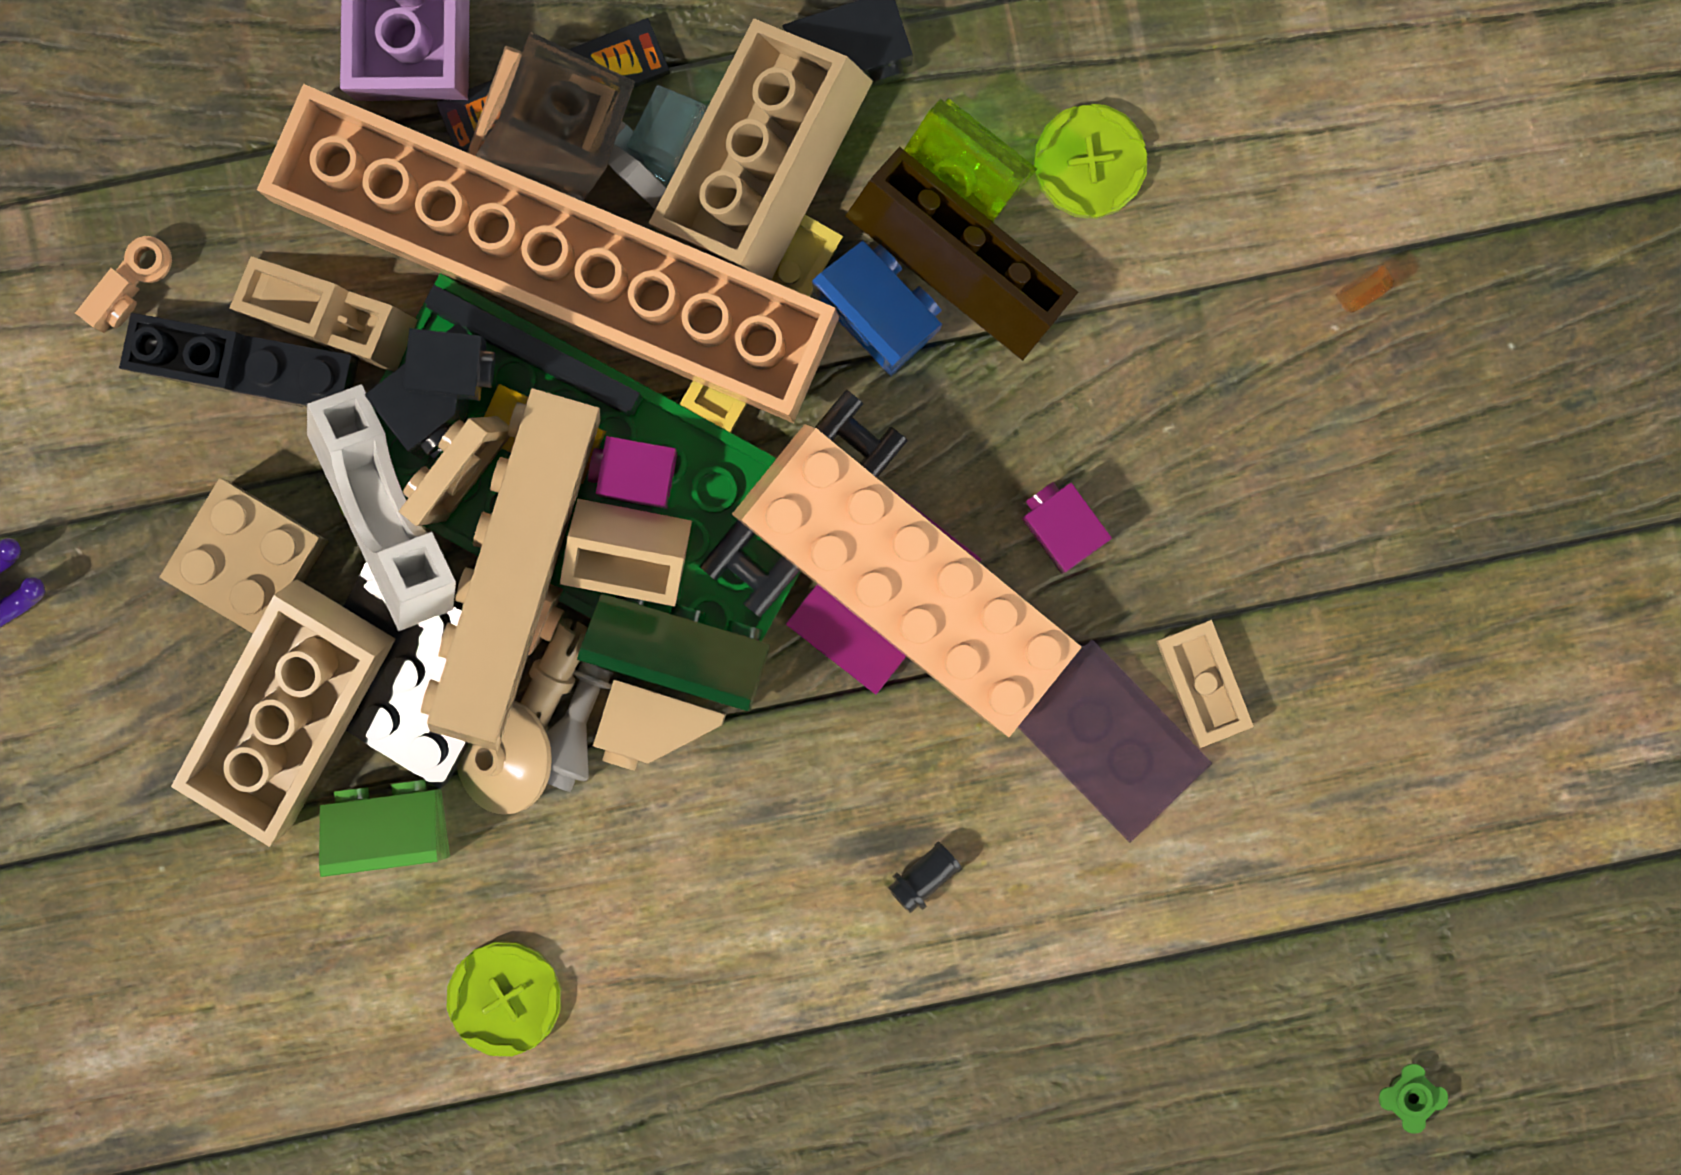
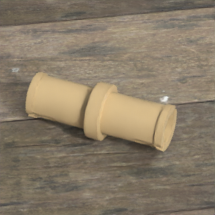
(554, 672)

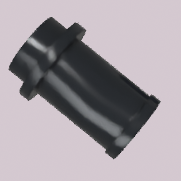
(924, 878)

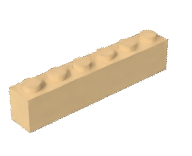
(512, 569)

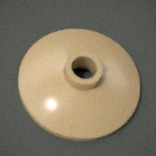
(517, 770)

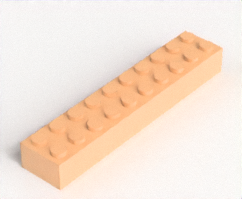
(549, 253)

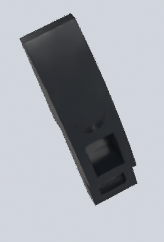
(234, 361)

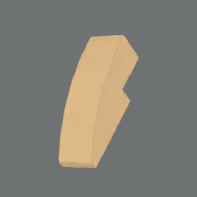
(323, 313)

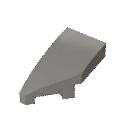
(630, 169)

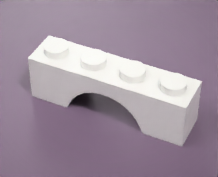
(361, 474)

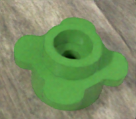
(1396, 1098)

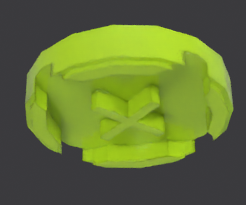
(1090, 161)
(504, 998)

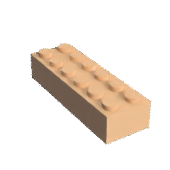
(906, 579)

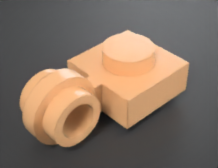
(113, 296)

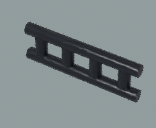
(771, 584)

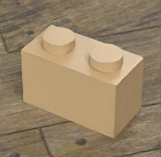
(625, 552)

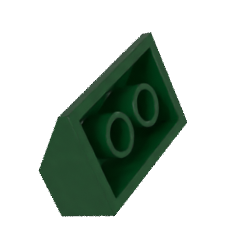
(676, 650)

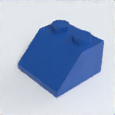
(878, 305)

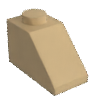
(649, 725)

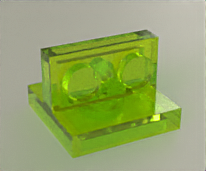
(969, 158)

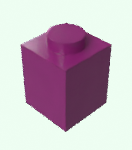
(633, 472)
(1064, 525)

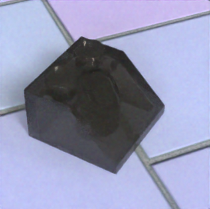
(556, 118)

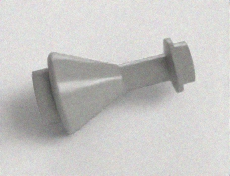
(569, 734)

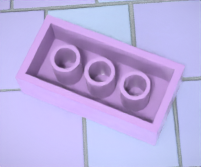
(405, 49)

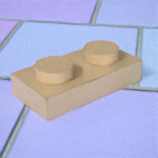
(1205, 684)

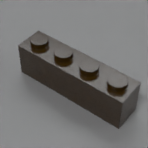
(961, 253)

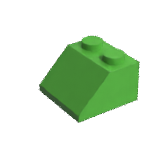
(382, 831)

